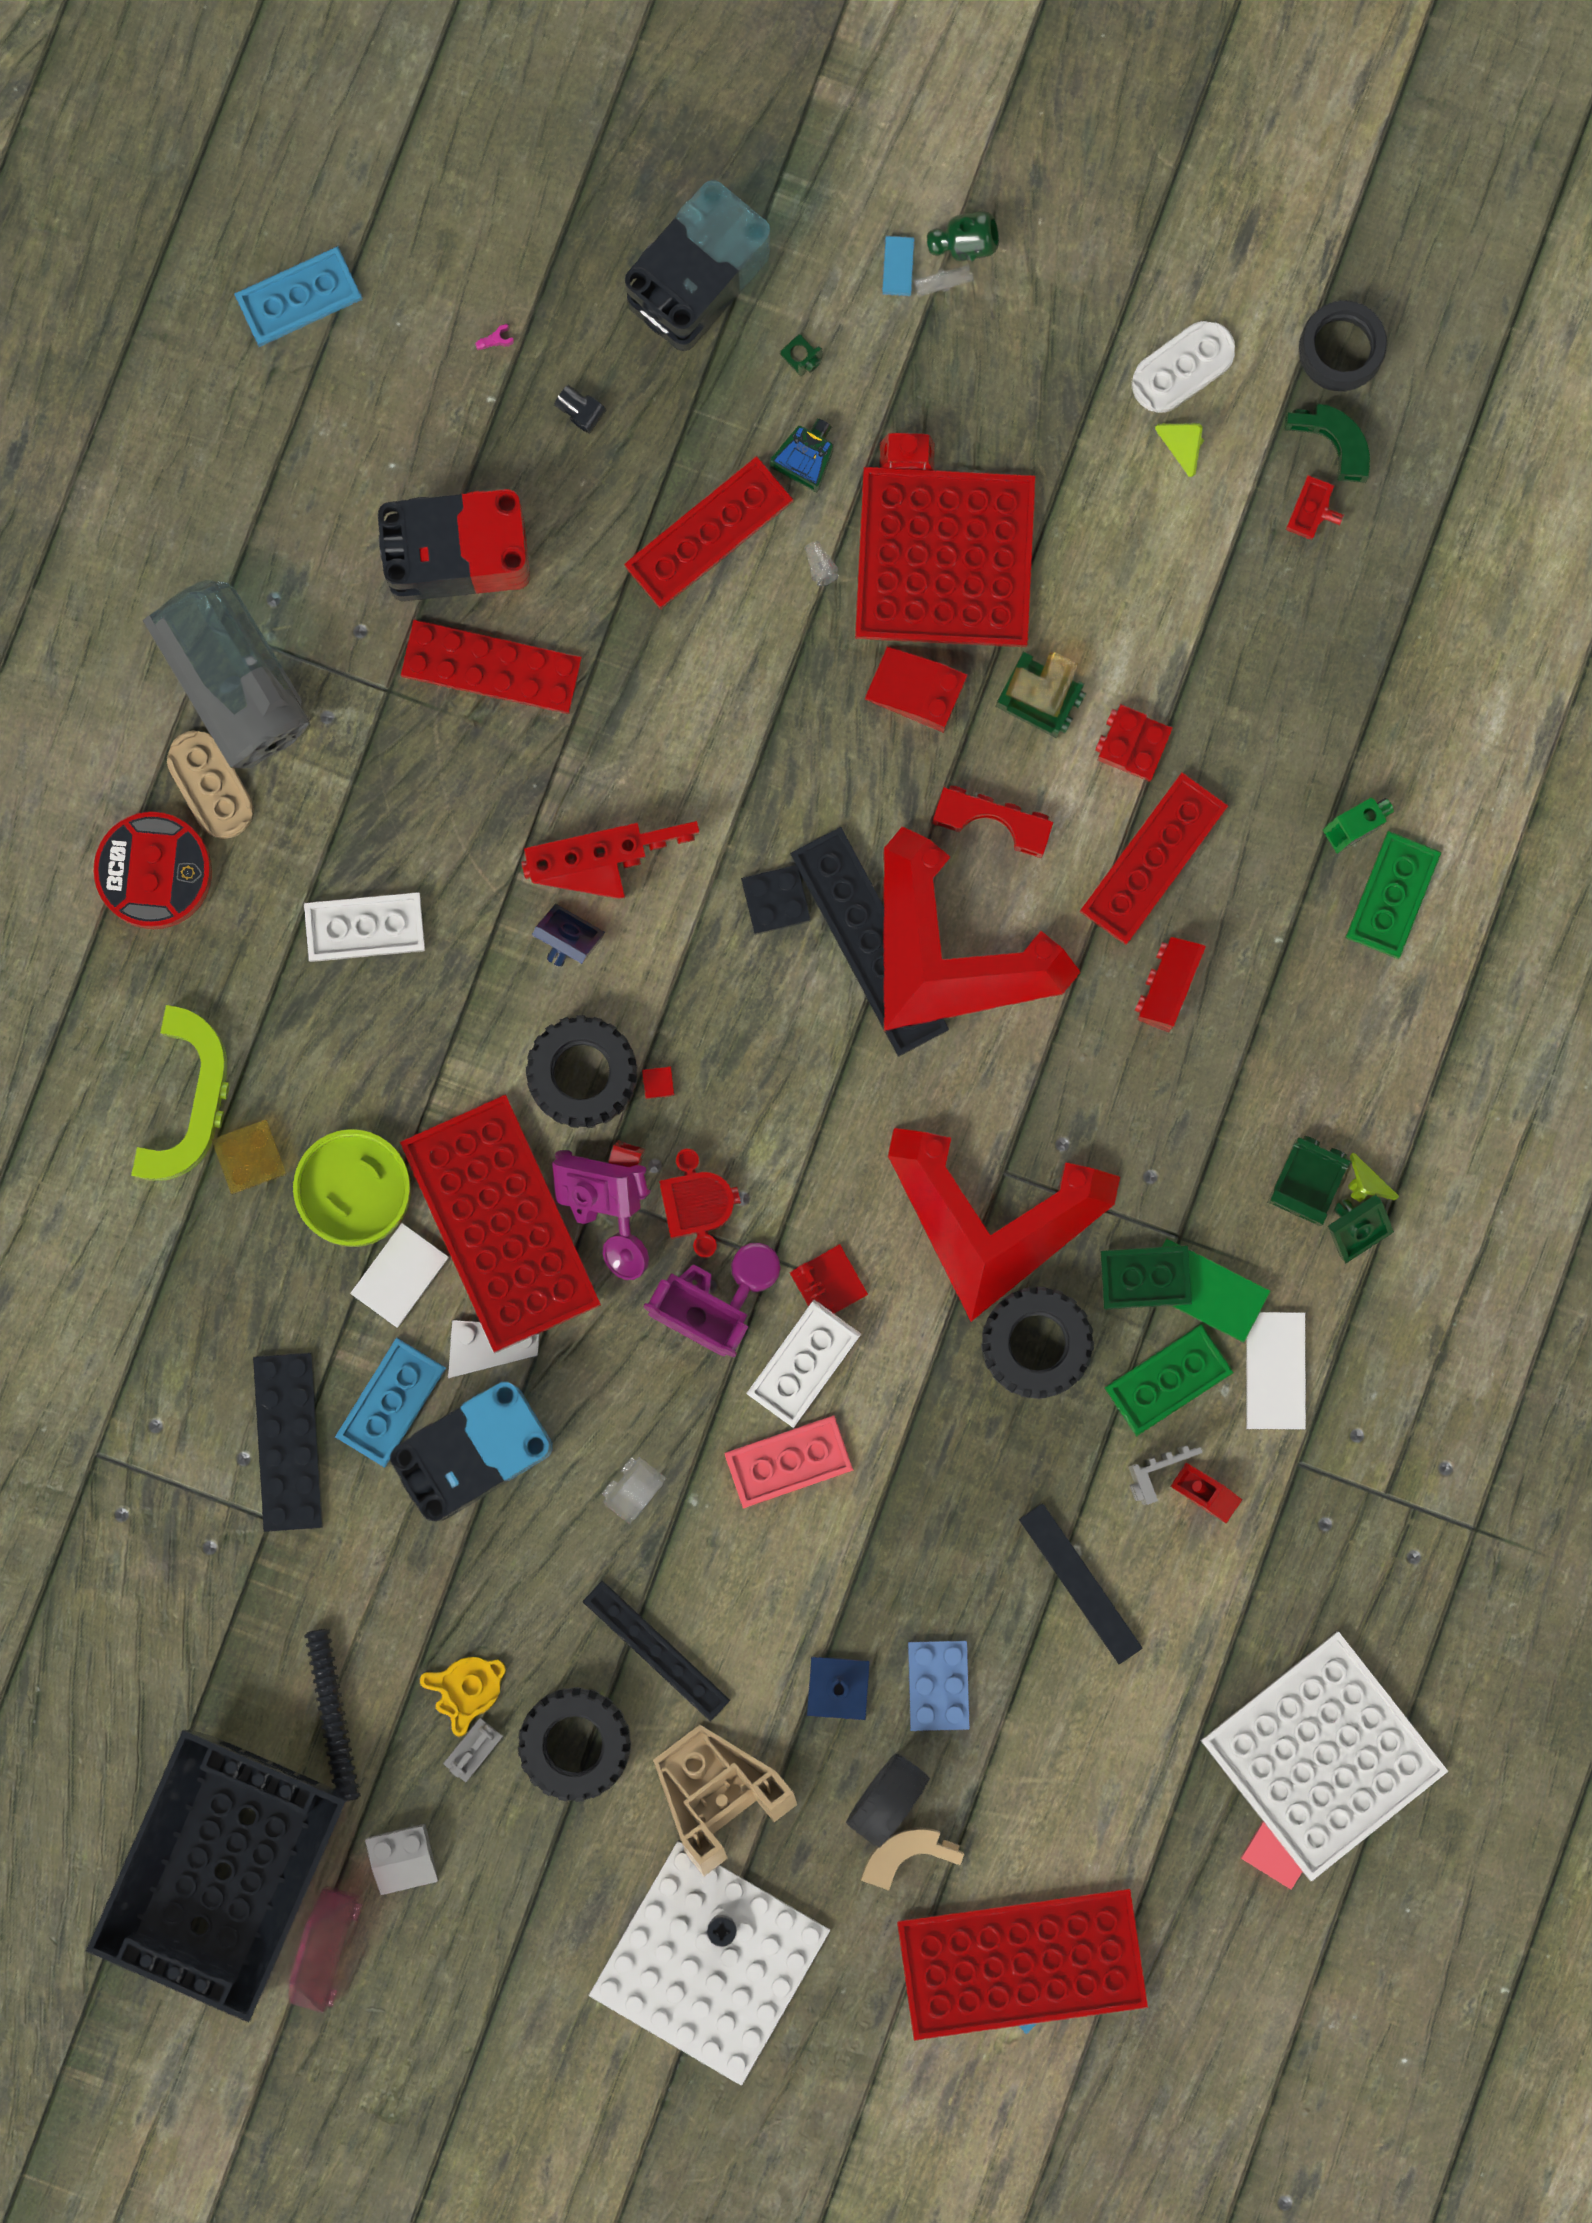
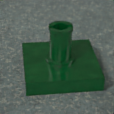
(1359, 1227)

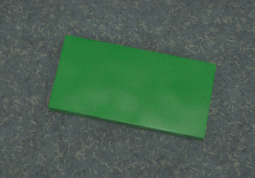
(1393, 895)
(1222, 1297)
(1168, 1380)

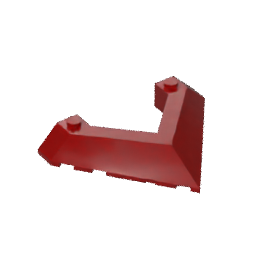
(923, 985)
(984, 1264)

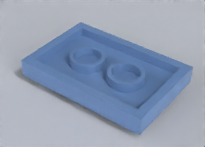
(938, 1685)

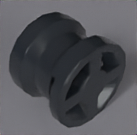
(723, 1926)

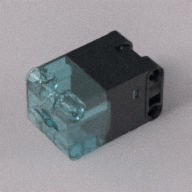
(698, 265)

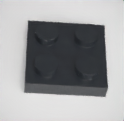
(775, 899)

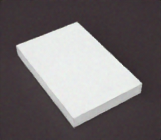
(399, 1275)

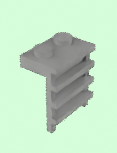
(1142, 1487)

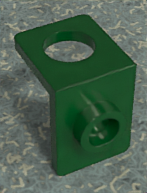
(810, 363)

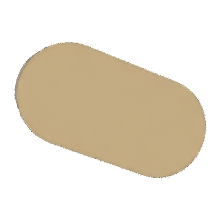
(209, 785)

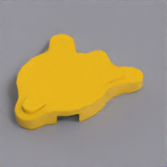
(466, 1689)

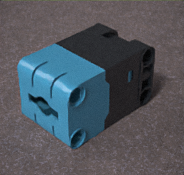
(471, 1452)

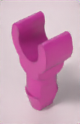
(495, 339)

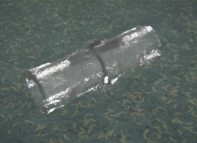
(943, 280)

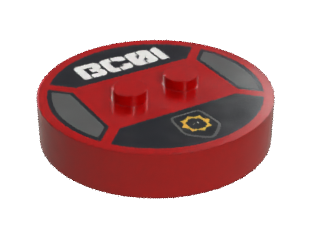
(152, 870)

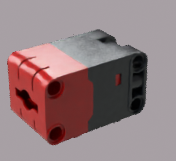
(454, 545)

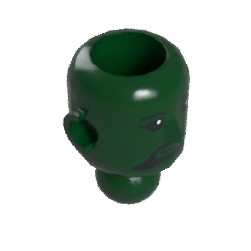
(966, 237)

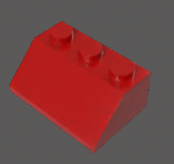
(1169, 983)

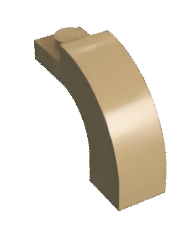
(901, 1845)

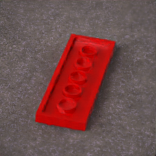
(708, 532)
(491, 667)
(1153, 858)

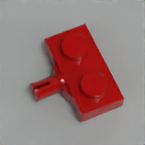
(1312, 508)

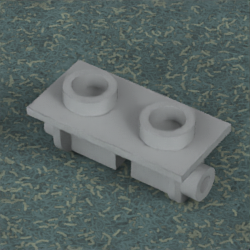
(472, 1750)

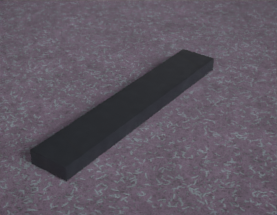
(1080, 1584)
(656, 1650)

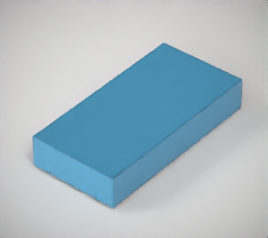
(898, 266)

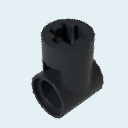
(584, 411)

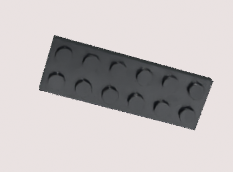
(288, 1442)

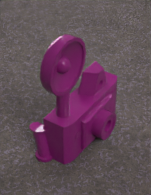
(608, 1190)
(704, 1317)

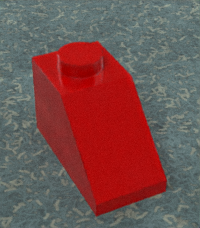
(1206, 1493)

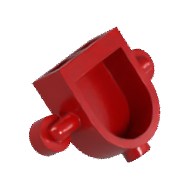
(697, 1203)

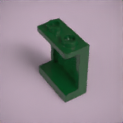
(1035, 717)
(1309, 1180)

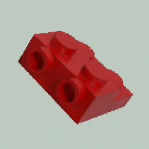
(1133, 742)

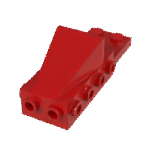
(594, 871)

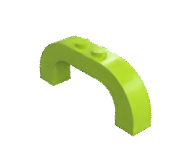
(207, 1102)

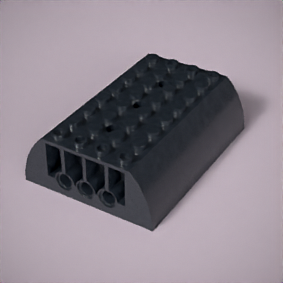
(174, 1877)

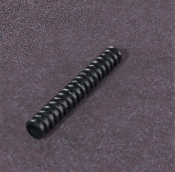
(332, 1714)

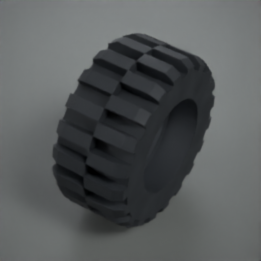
(575, 1032)
(1076, 1332)
(534, 1752)

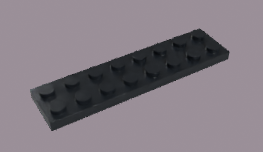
(856, 923)

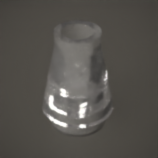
(821, 566)

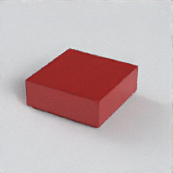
(658, 1082)

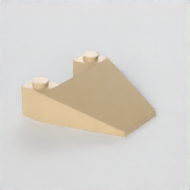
(711, 1785)

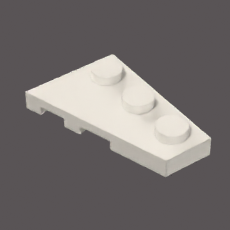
(472, 1351)

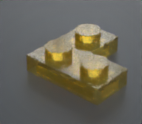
(1049, 689)

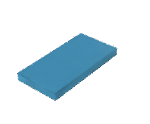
(298, 296)
(390, 1402)

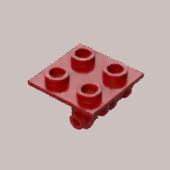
(829, 1280)

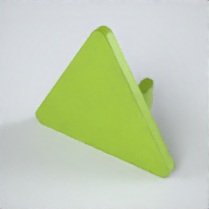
(1183, 442)
(1368, 1182)

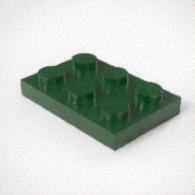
(1146, 1277)

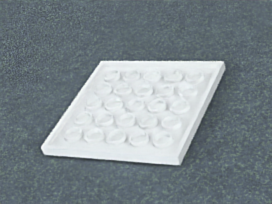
(1324, 1756)
(702, 1995)

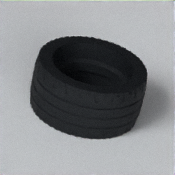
(1362, 318)
(888, 1800)

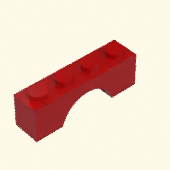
(1028, 831)

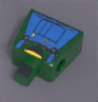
(805, 455)

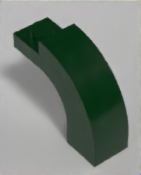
(1342, 433)

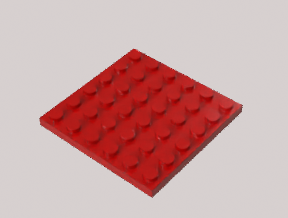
(945, 557)

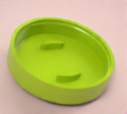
(352, 1188)

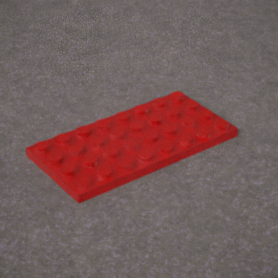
(500, 1224)
(1022, 1964)

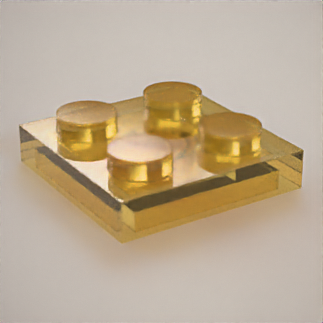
(249, 1157)

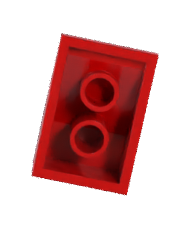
(916, 688)

